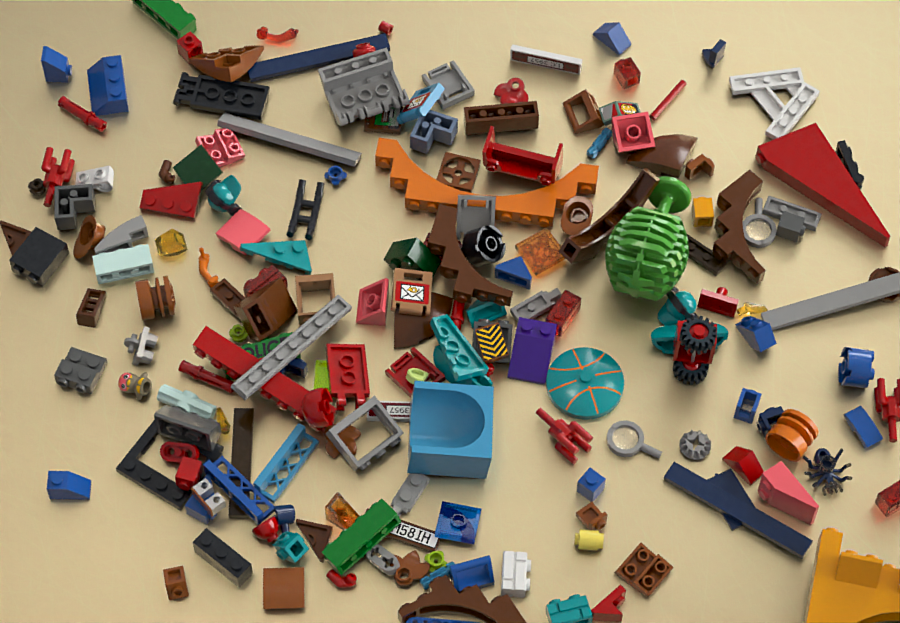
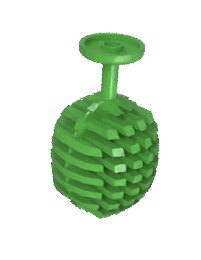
(650, 246)

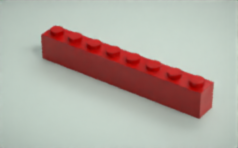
(238, 361)

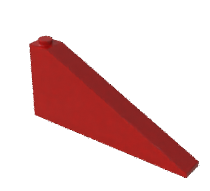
(814, 169)

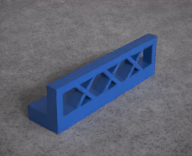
(236, 493)

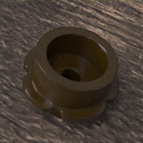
(37, 191)

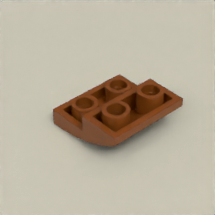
(643, 570)
(283, 588)

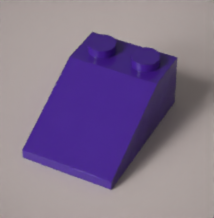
(532, 350)

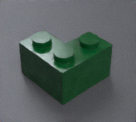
(412, 255)

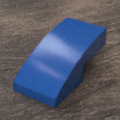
(863, 426)

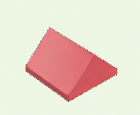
(632, 132)
(373, 303)

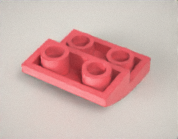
(222, 146)
(242, 229)

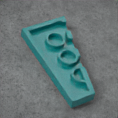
(457, 350)

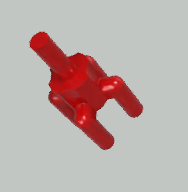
(55, 173)
(888, 407)
(566, 435)

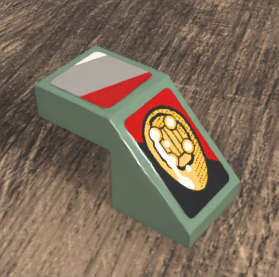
(617, 108)

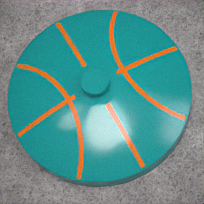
(585, 383)

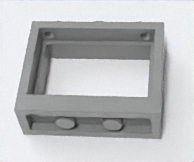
(374, 405)

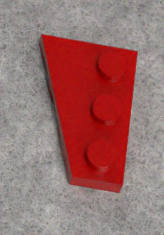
(173, 200)

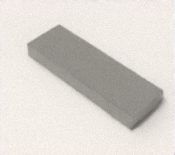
(774, 207)

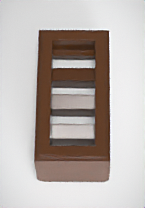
(88, 318)

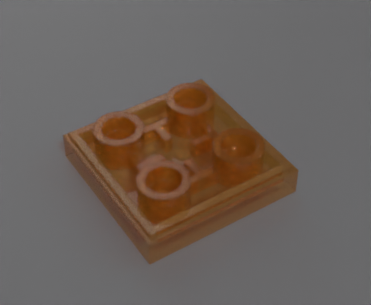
(540, 251)

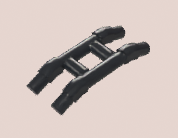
(300, 202)

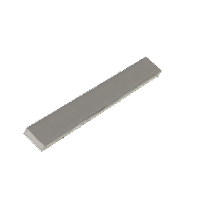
(289, 139)
(832, 302)
(291, 347)

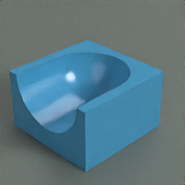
(450, 429)

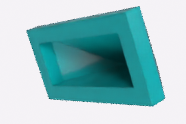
(484, 310)

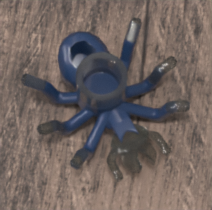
(825, 465)

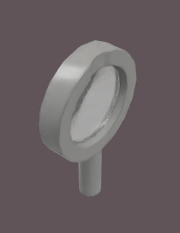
(758, 228)
(627, 440)

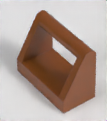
(592, 108)

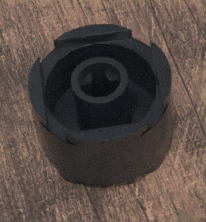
(483, 246)

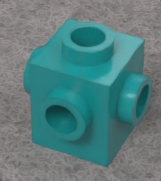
(290, 546)

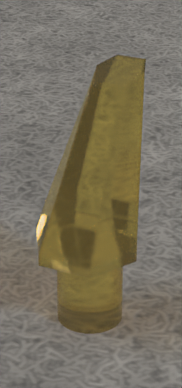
(751, 308)
(221, 418)

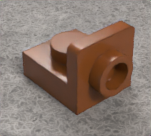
(175, 582)

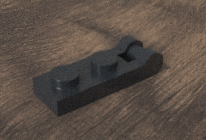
(845, 155)

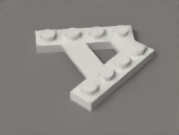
(761, 88)

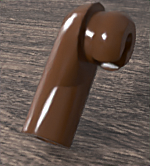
(164, 173)

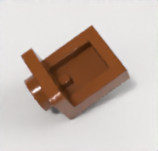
(697, 165)
(592, 517)

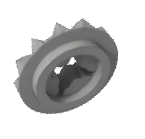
(700, 451)

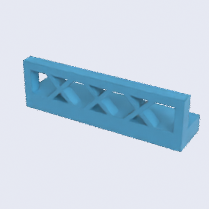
(281, 457)

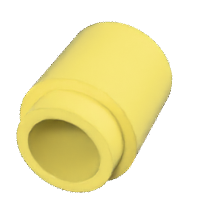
(589, 540)

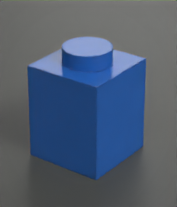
(591, 485)

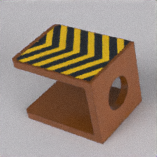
(491, 343)

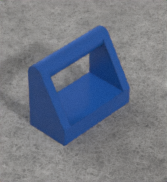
(472, 572)

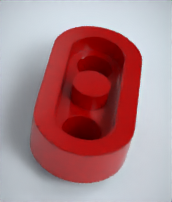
(180, 450)

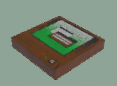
(384, 122)

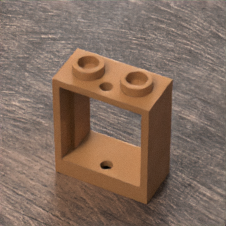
(312, 283)

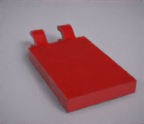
(347, 373)

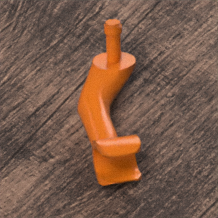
(203, 264)

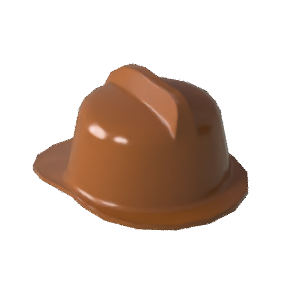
(576, 215)
(89, 237)

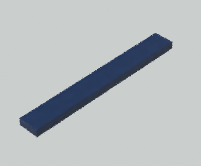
(312, 58)
(738, 510)

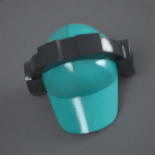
(224, 194)
(678, 306)

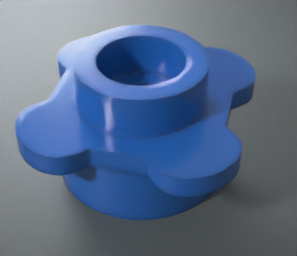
(335, 170)

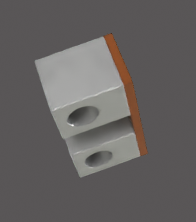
(202, 491)

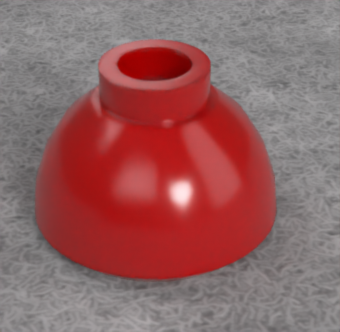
(267, 529)

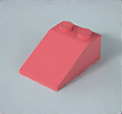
(786, 493)

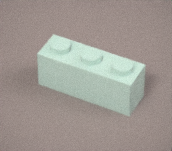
(123, 264)

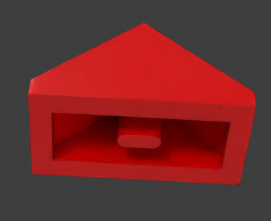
(744, 463)

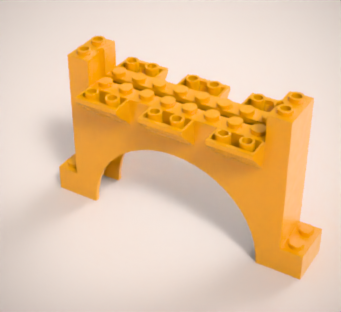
(850, 585)

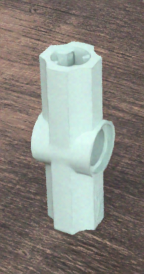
(186, 401)

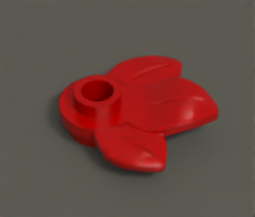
(509, 94)

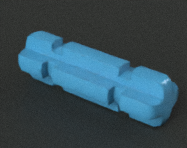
(599, 143)
(425, 581)

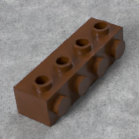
(501, 116)

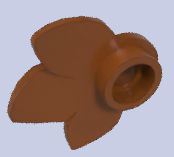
(347, 436)
(410, 566)

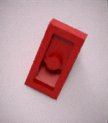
(606, 608)

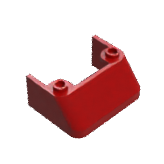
(521, 162)

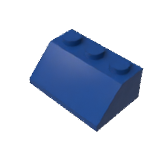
(107, 86)

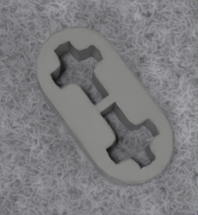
(380, 562)

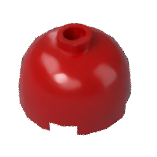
(316, 408)

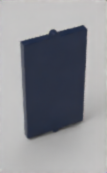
(728, 481)

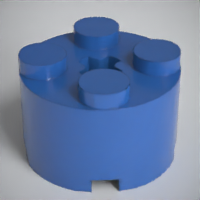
(856, 367)

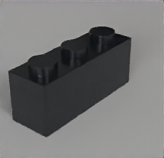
(222, 557)

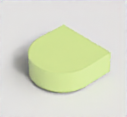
(416, 374)

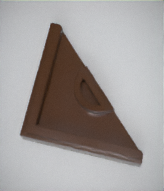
(14, 235)
(316, 536)

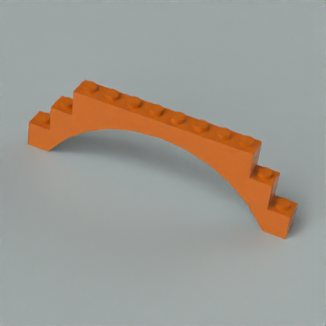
(527, 208)

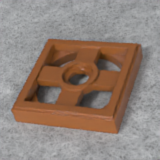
(462, 160)

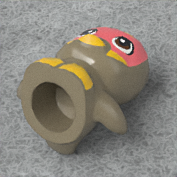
(133, 384)

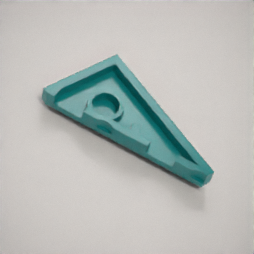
(284, 253)

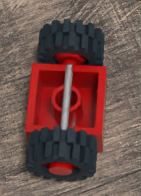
(693, 349)

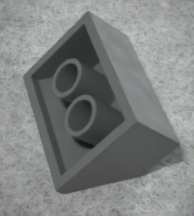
(187, 427)

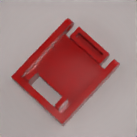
(407, 362)

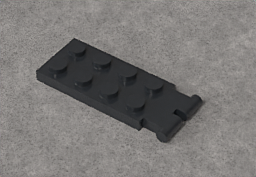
(222, 96)

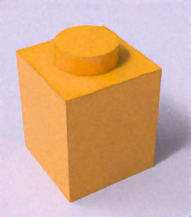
(702, 212)

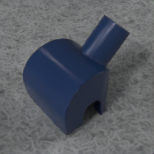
(285, 515)

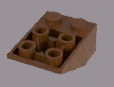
(266, 310)

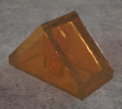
(340, 512)

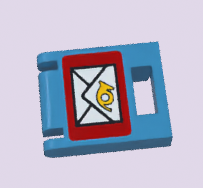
(420, 103)

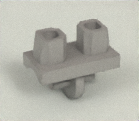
(145, 339)

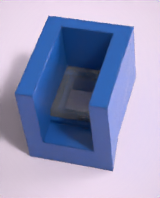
(747, 405)

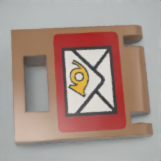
(411, 294)

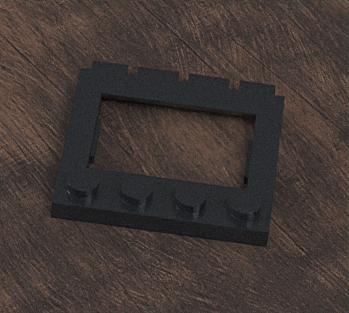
(151, 479)

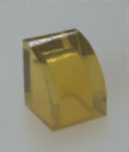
(171, 243)

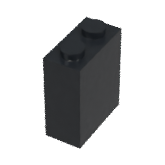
(39, 256)

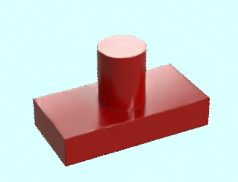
(718, 302)

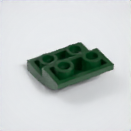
(198, 167)

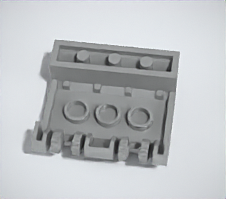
(362, 87)

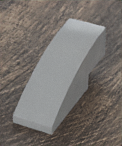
(123, 236)

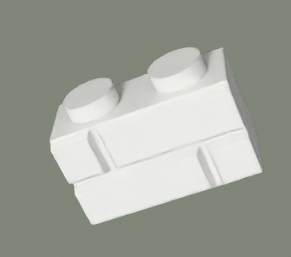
(514, 572)

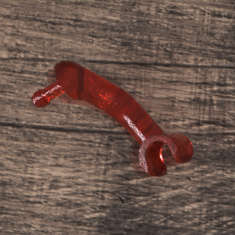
(288, 35)

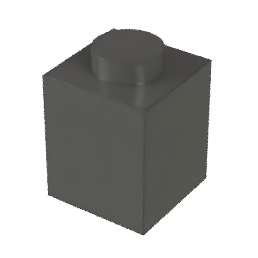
(791, 226)

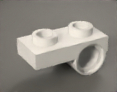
(100, 178)

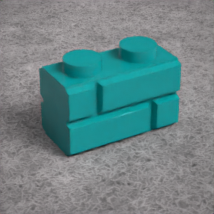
(572, 610)

